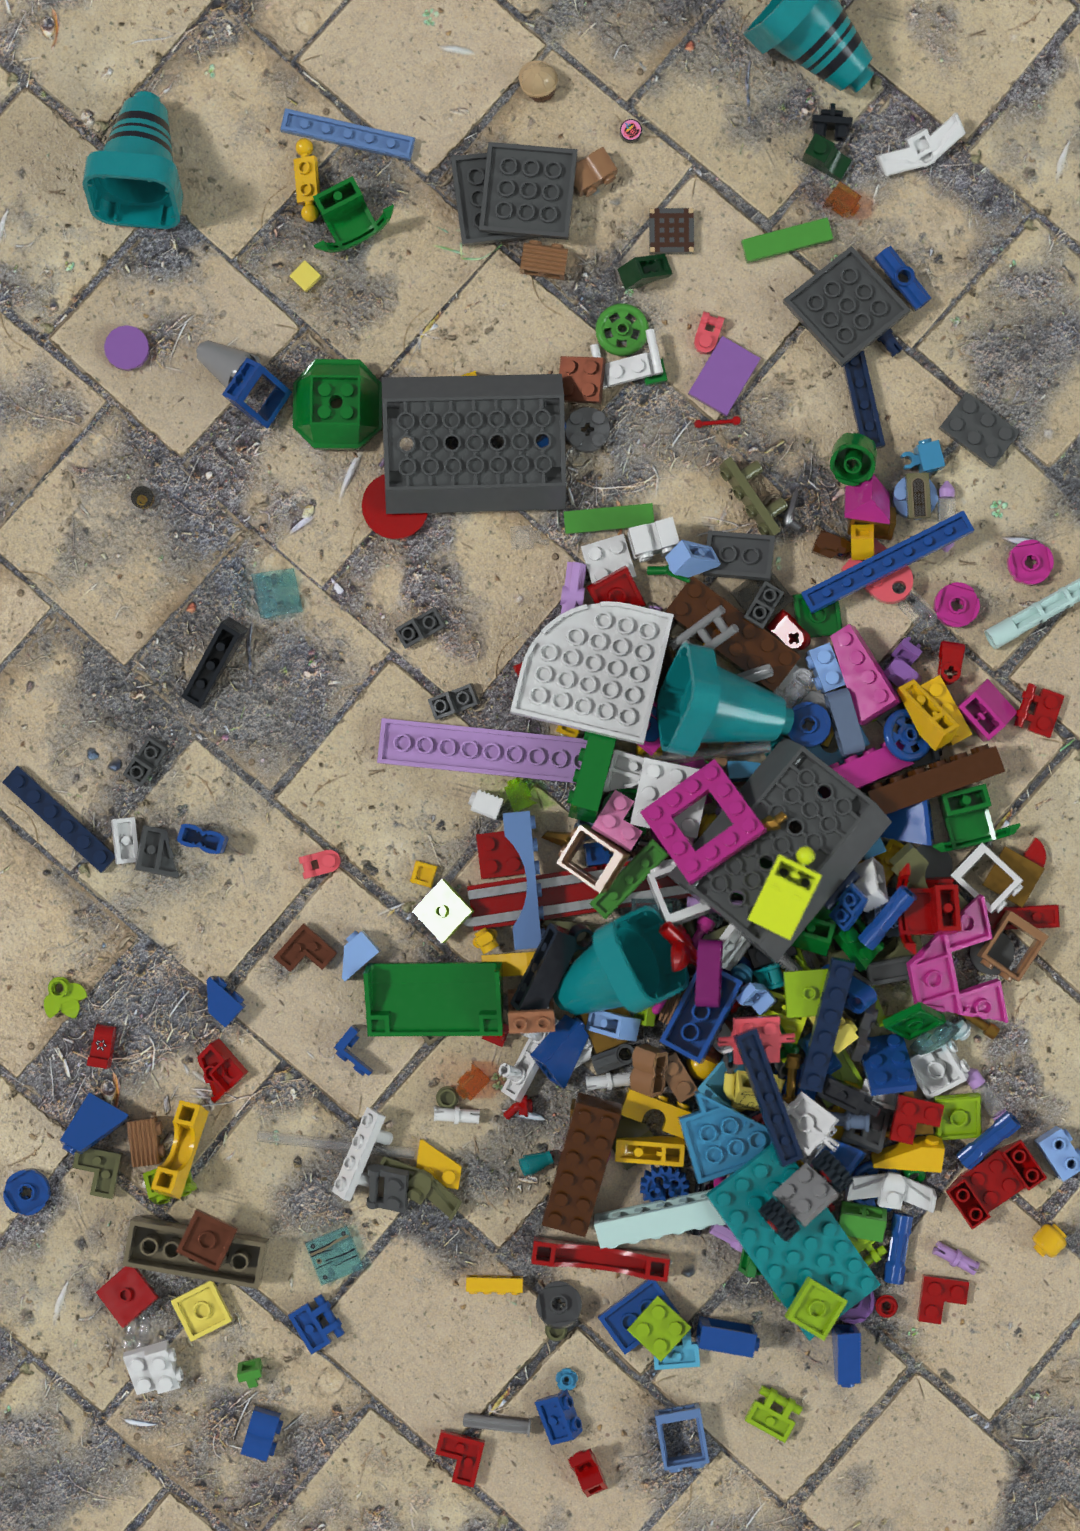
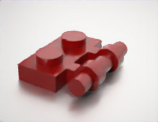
(1045, 711)

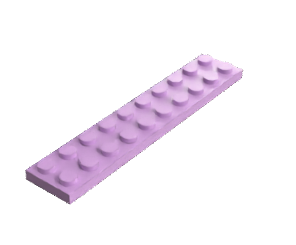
(479, 750)

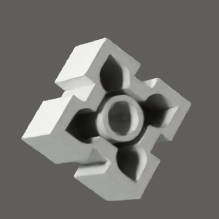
(652, 539)

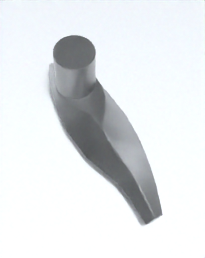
(788, 520)

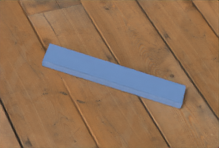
(347, 134)

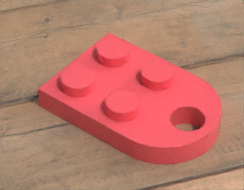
(882, 589)

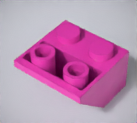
(986, 710)

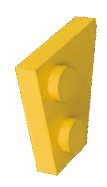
(439, 1165)

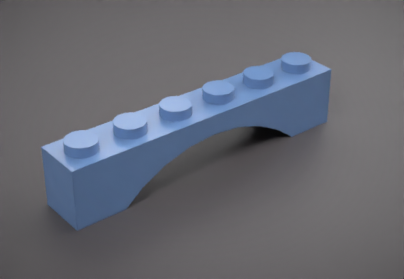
(518, 831)

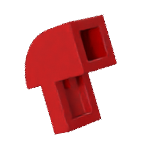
(588, 1472)

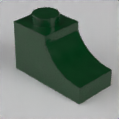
(826, 157)
(644, 270)

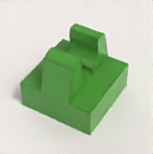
(250, 1372)

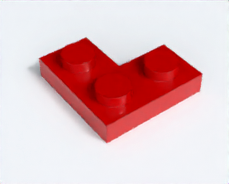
(909, 1112)
(935, 1292)
(466, 1452)

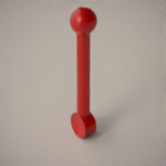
(735, 421)

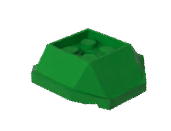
(342, 427)

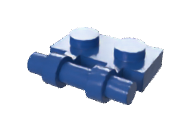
(309, 1326)

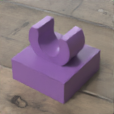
(907, 651)

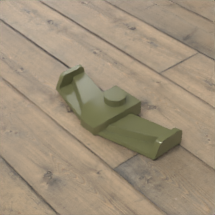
(424, 1185)

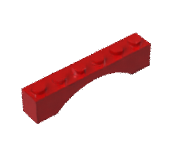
(585, 1255)

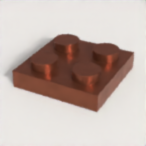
(582, 379)
(207, 1240)

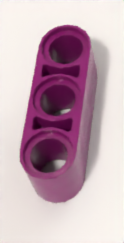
(709, 973)

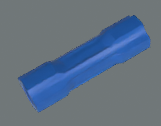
(887, 917)
(976, 1150)
(900, 1232)

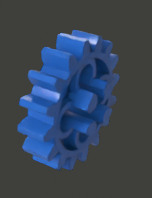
(652, 1182)

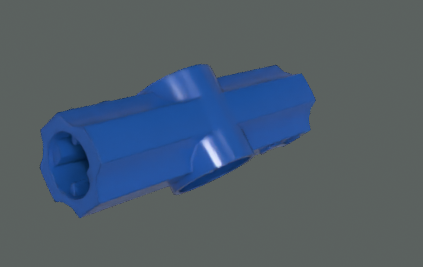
(894, 266)

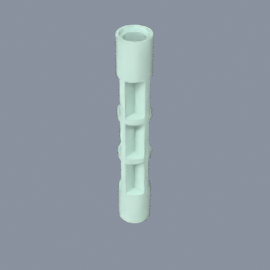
(1033, 615)

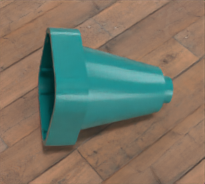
(714, 705)
(622, 968)

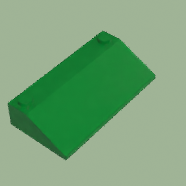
(434, 999)

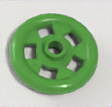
(604, 323)

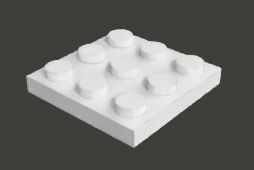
(657, 779)

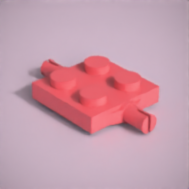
(769, 1033)

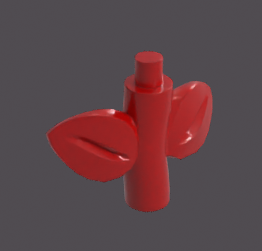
(682, 946)

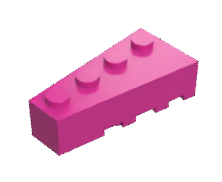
(863, 676)
(868, 768)

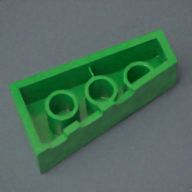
(590, 777)

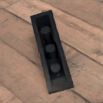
(214, 661)

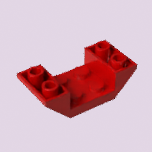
(994, 1182)

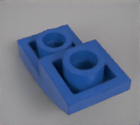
(849, 907)

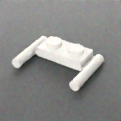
(633, 367)

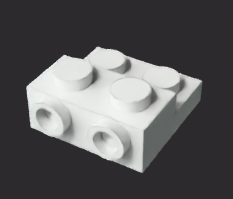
(939, 1070)
(153, 1368)

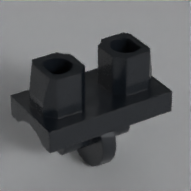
(831, 120)

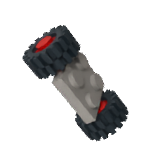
(805, 1194)

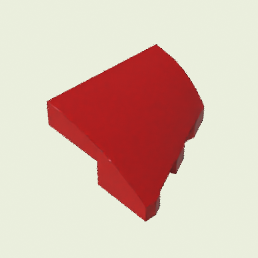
(220, 1069)

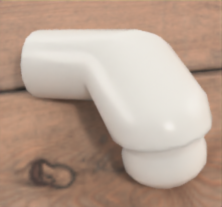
(586, 1053)

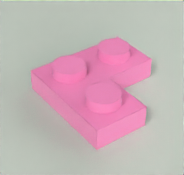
(611, 822)

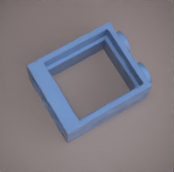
(676, 1414)

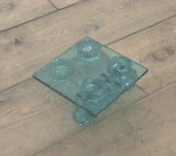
(276, 593)

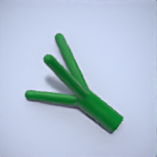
(664, 570)

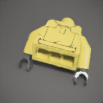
(738, 1087)

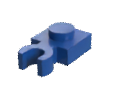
(595, 854)

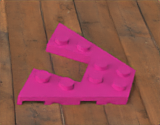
(934, 975)

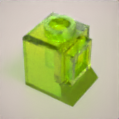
(519, 794)

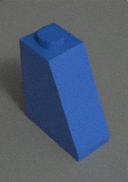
(561, 1050)
(91, 1124)
(846, 1354)

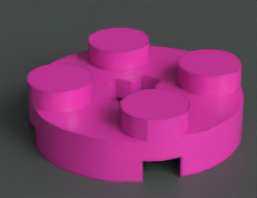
(1037, 552)
(968, 600)

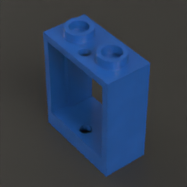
(237, 392)
(727, 1337)

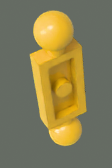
(306, 179)

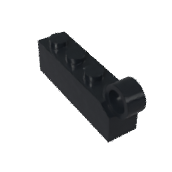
(549, 966)

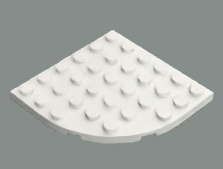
(595, 670)

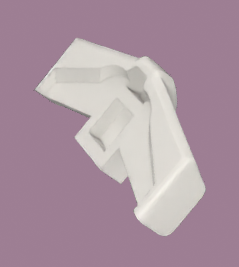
(922, 148)
(891, 1191)

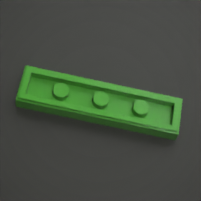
(787, 240)
(607, 518)
(629, 878)

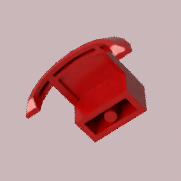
(932, 913)

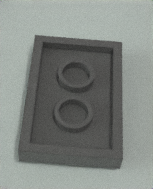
(979, 430)
(742, 555)

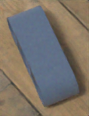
(844, 722)

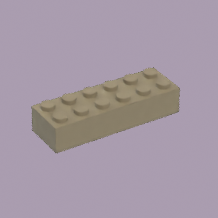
(154, 1244)

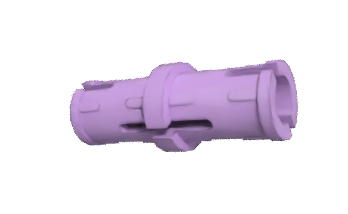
(955, 1258)

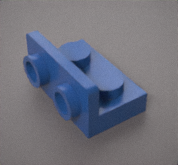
(559, 1417)

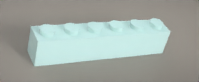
(655, 1219)

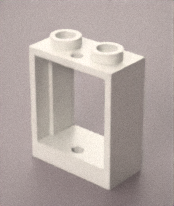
(971, 861)
(677, 917)

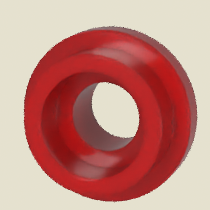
(891, 1311)

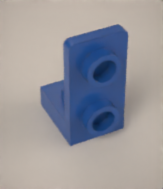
(350, 1039)

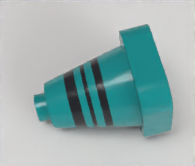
(815, 37)
(135, 173)

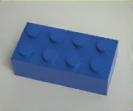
(696, 1028)

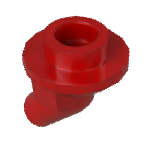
(524, 1108)

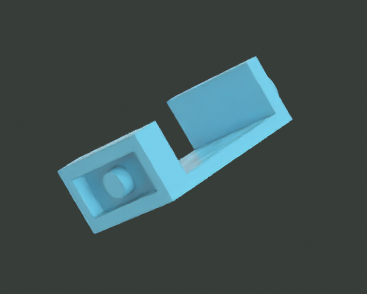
(713, 1084)

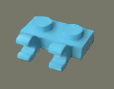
(681, 1356)

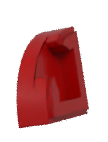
(1036, 852)

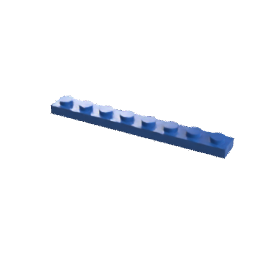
(887, 562)

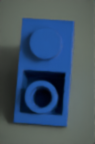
(222, 1002)

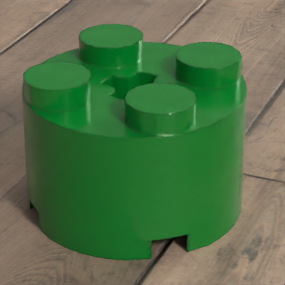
(855, 447)

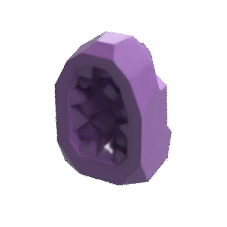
(900, 672)

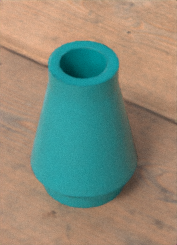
(533, 1163)

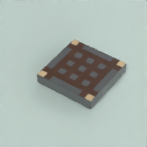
(671, 230)

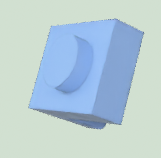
(756, 996)

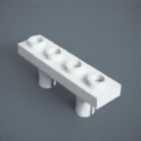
(522, 1073)
(359, 1152)

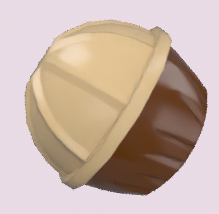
(538, 80)

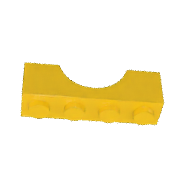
(188, 1128)

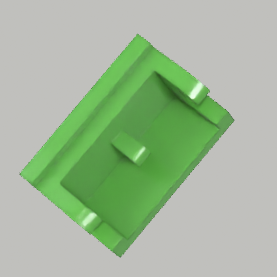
(863, 1221)

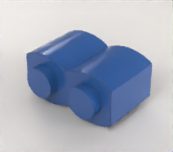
(208, 841)
(261, 1433)

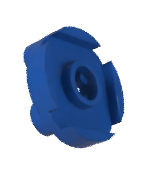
(819, 731)
(14, 1187)

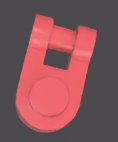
(705, 340)
(327, 860)

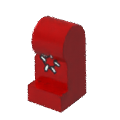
(102, 1046)

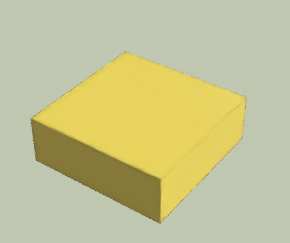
(305, 276)

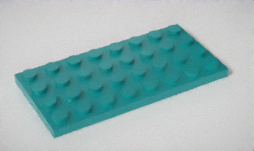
(814, 1251)

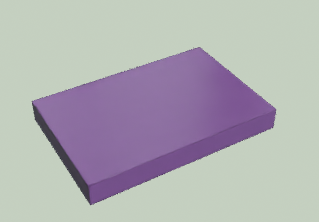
(724, 376)

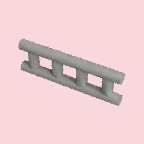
(699, 627)

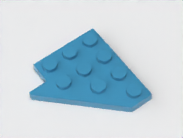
(720, 1138)

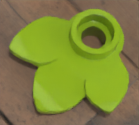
(64, 1001)

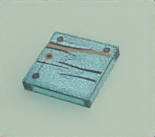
(334, 1255)

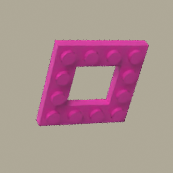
(706, 780)

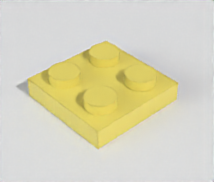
(201, 1310)

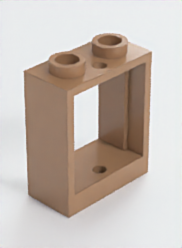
(610, 872)
(1039, 940)

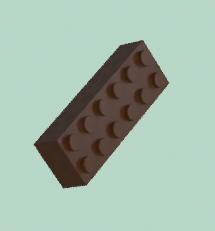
(743, 650)
(936, 780)
(582, 1164)

